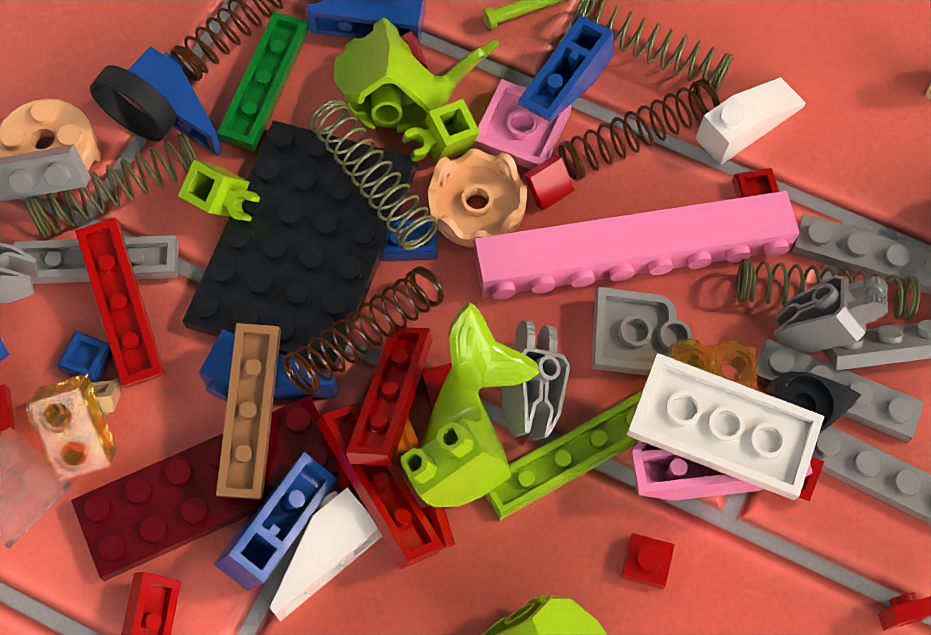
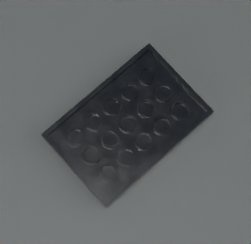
(306, 246)

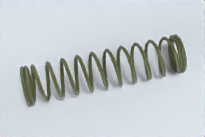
(718, 75)
(40, 218)
(406, 245)
(747, 285)

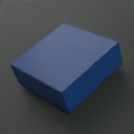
(84, 356)

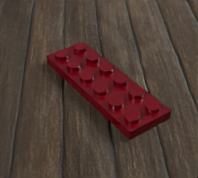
(177, 496)

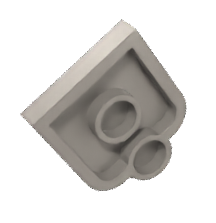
(632, 330)

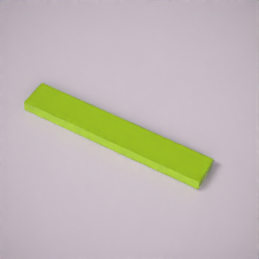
(565, 458)

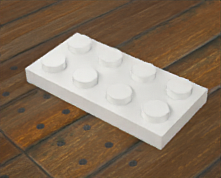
(726, 426)

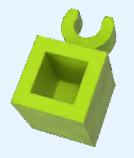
(444, 132)
(217, 190)

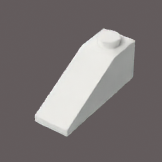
(746, 118)
(330, 543)

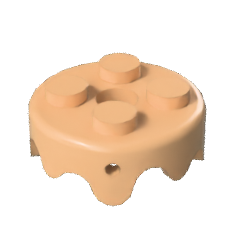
(49, 119)
(479, 175)

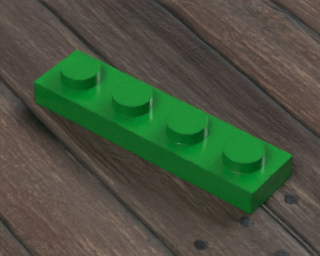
(263, 81)

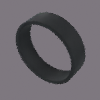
(117, 79)

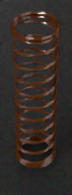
(191, 58)
(581, 171)
(299, 359)

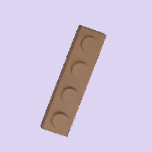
(249, 412)

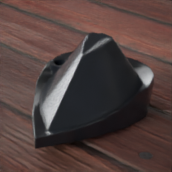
(814, 394)

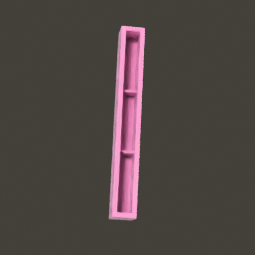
(634, 245)

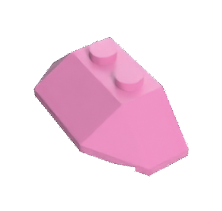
(677, 478)

